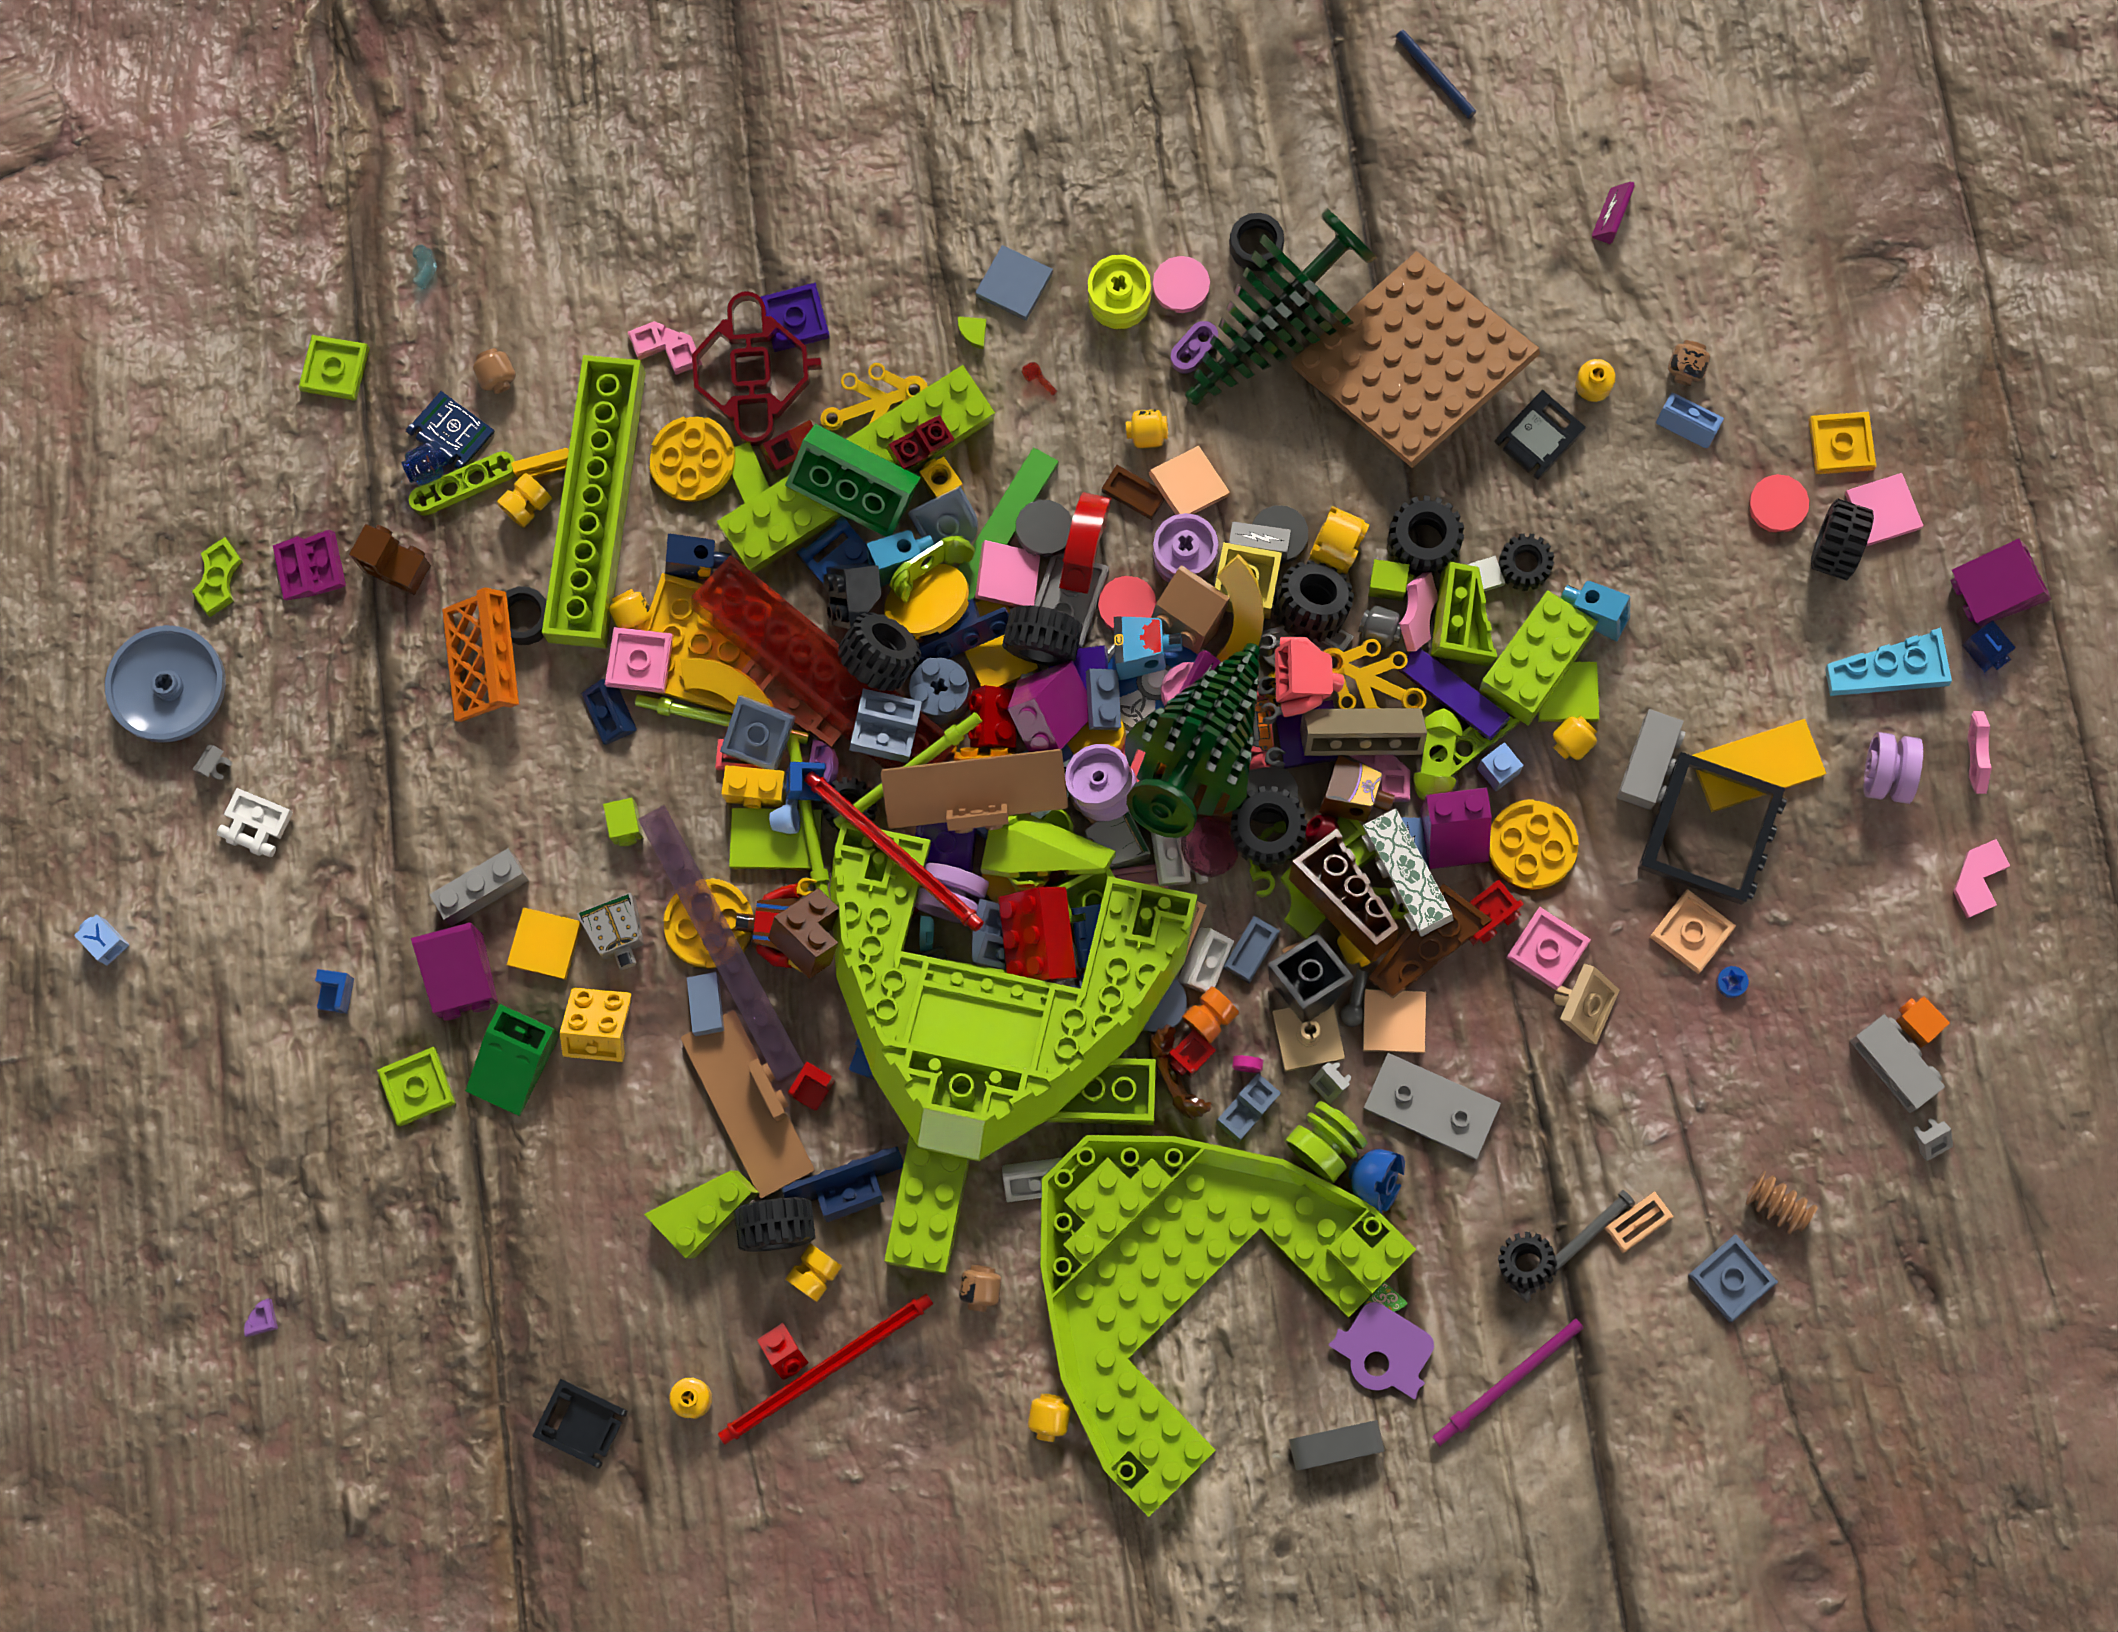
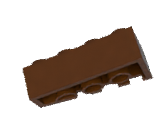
(1344, 895)

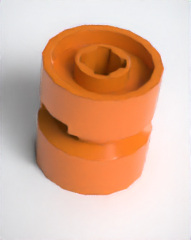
(1213, 1012)

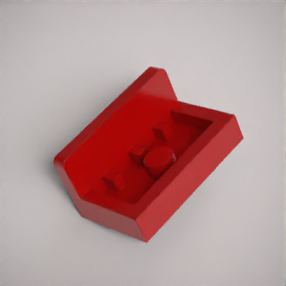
(997, 724)
(1499, 906)

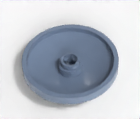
(165, 683)

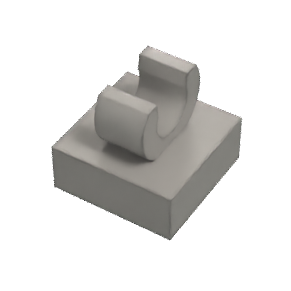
(209, 760)
(1330, 1082)
(1934, 1140)

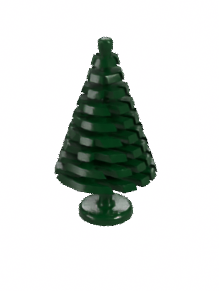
(1281, 305)
(1202, 740)

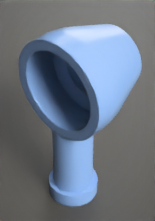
(786, 818)

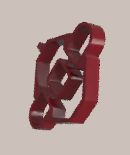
(770, 328)

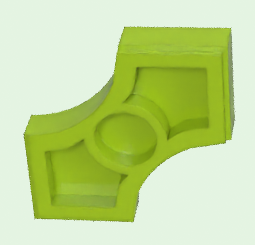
(214, 589)
(1302, 915)

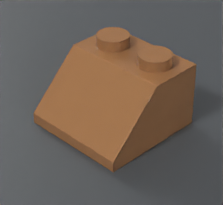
(1191, 608)

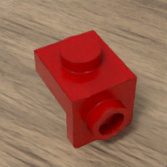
(1191, 1054)
(782, 1351)

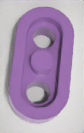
(1192, 347)

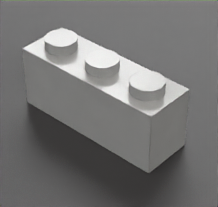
(1651, 760)
(479, 887)
(1898, 1063)

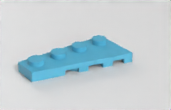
(1902, 666)

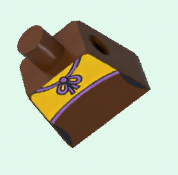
(1354, 790)

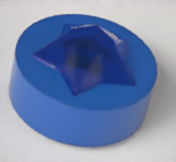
(1732, 982)

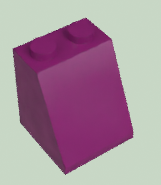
(1999, 583)
(1049, 707)
(1457, 828)
(455, 970)

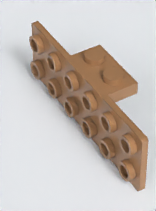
(974, 790)
(749, 1106)

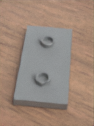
(1432, 1106)

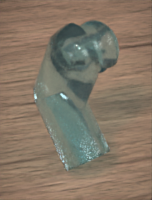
(426, 263)

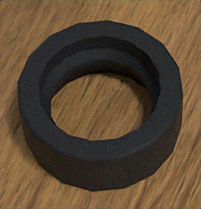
(1252, 221)
(526, 593)

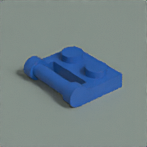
(849, 552)

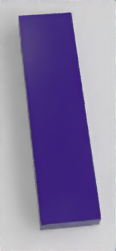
(1454, 694)

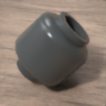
(1381, 625)

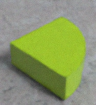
(973, 330)

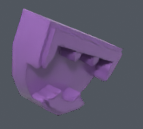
(825, 754)

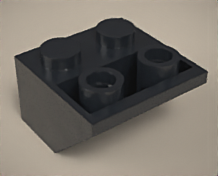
(851, 591)

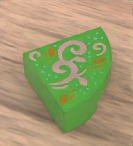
(1387, 1297)

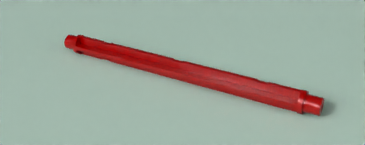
(895, 852)
(825, 1368)

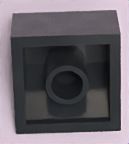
(1309, 977)

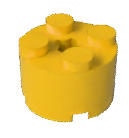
(1338, 539)

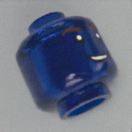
(424, 464)

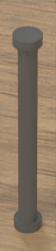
(1587, 1235)

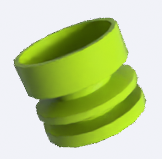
(1326, 1141)

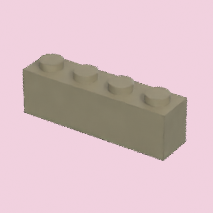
(1363, 732)

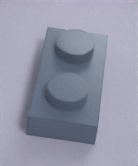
(1103, 699)

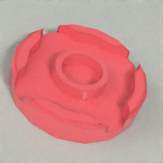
(1779, 503)
(1126, 598)

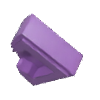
(261, 1319)

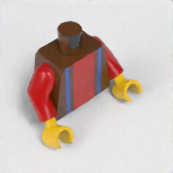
(761, 922)

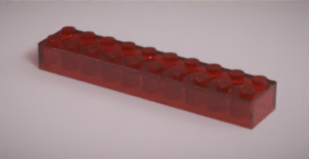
(794, 652)

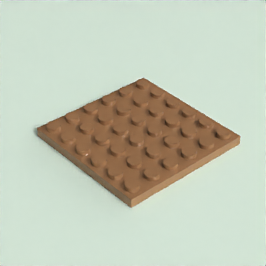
(1415, 359)

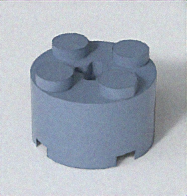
(932, 676)

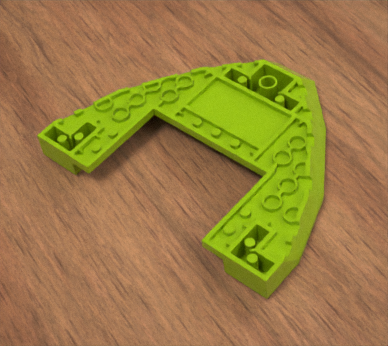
(980, 1050)
(1137, 1234)

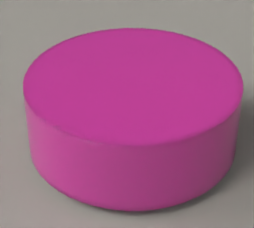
(1247, 1064)

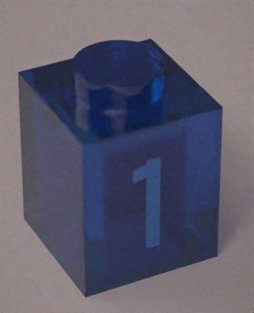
(1989, 647)

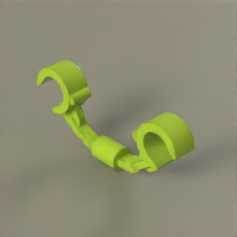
(1255, 871)

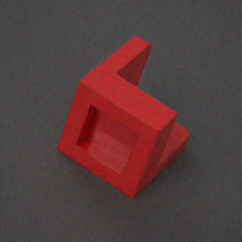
(811, 1086)

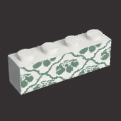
(1408, 873)

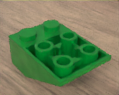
(511, 1059)

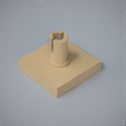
(1588, 1003)
(1307, 1043)

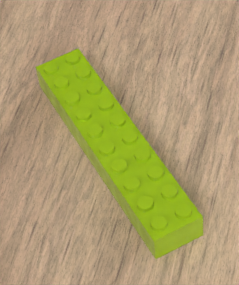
(594, 501)
(785, 518)
(927, 1207)

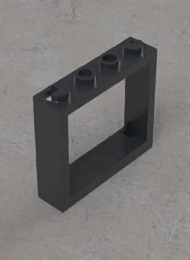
(1664, 813)

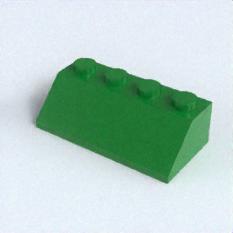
(852, 481)

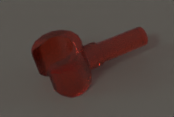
(1033, 371)

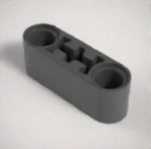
(1336, 1445)

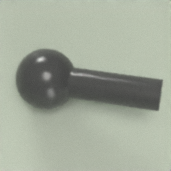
(1352, 1013)

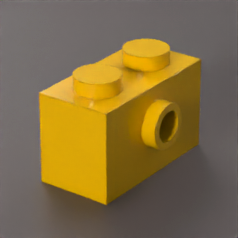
(754, 787)

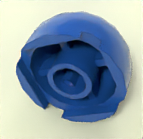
(1376, 1177)

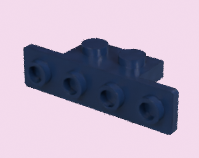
(965, 634)
(848, 1186)

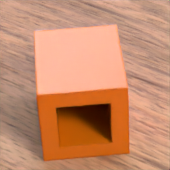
(1921, 1020)

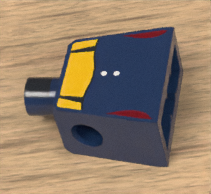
(692, 557)

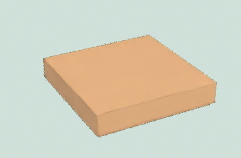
(1189, 482)
(1692, 931)
(1394, 1022)

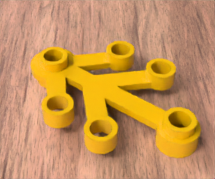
(879, 400)
(1366, 678)

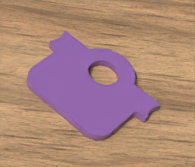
(1385, 1332)

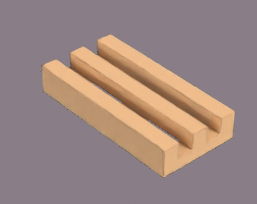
(1617, 1237)

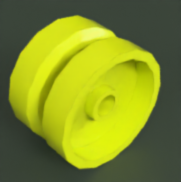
(1119, 291)

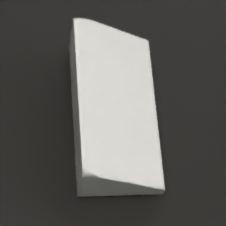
(1205, 960)
(1024, 1179)

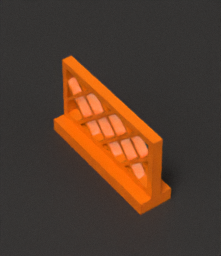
(495, 651)

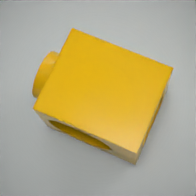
(939, 468)

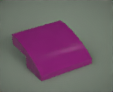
(309, 565)

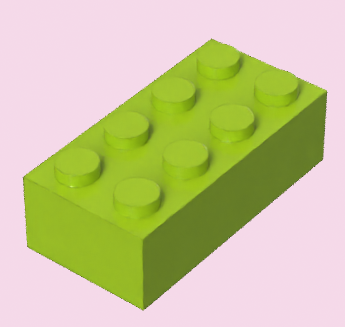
(1537, 657)
(1116, 1096)

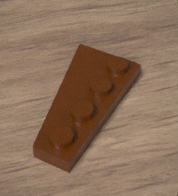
(1416, 955)

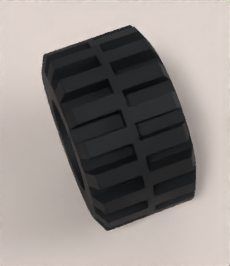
(1431, 514)
(1842, 539)
(1320, 585)
(1042, 635)
(879, 651)
(1280, 804)
(774, 1224)

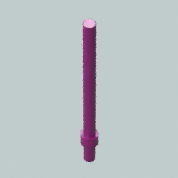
(1461, 1420)

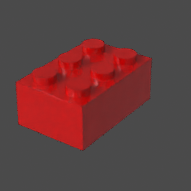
(1038, 934)

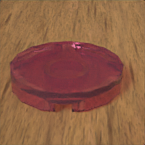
(1209, 848)

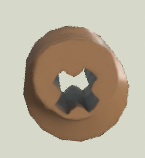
(1781, 1204)

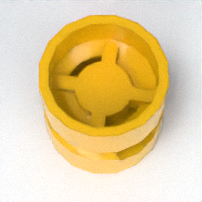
(524, 500)
(813, 1272)

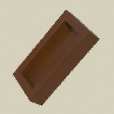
(1133, 492)

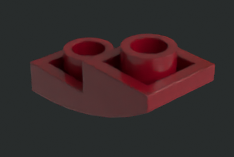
(920, 443)

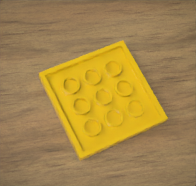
(691, 639)

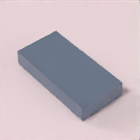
(1251, 949)
(705, 1004)

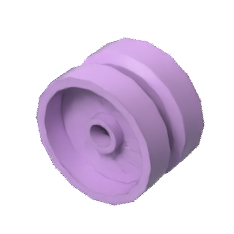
(1185, 533)
(1893, 767)
(1100, 781)
(963, 884)

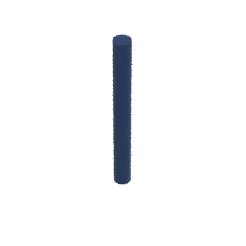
(1435, 73)

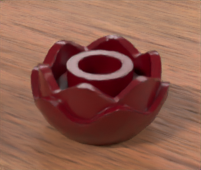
(1320, 827)

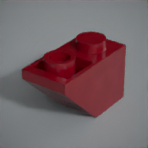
(785, 447)

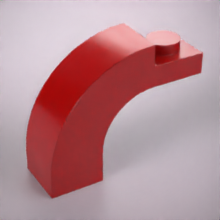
(1083, 542)

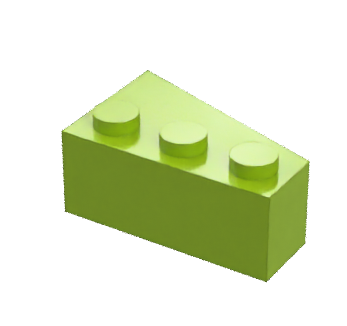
(1461, 617)
(702, 1213)

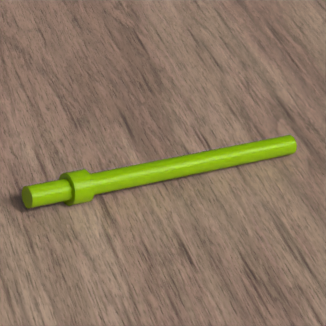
(666, 707)
(953, 735)
(818, 872)

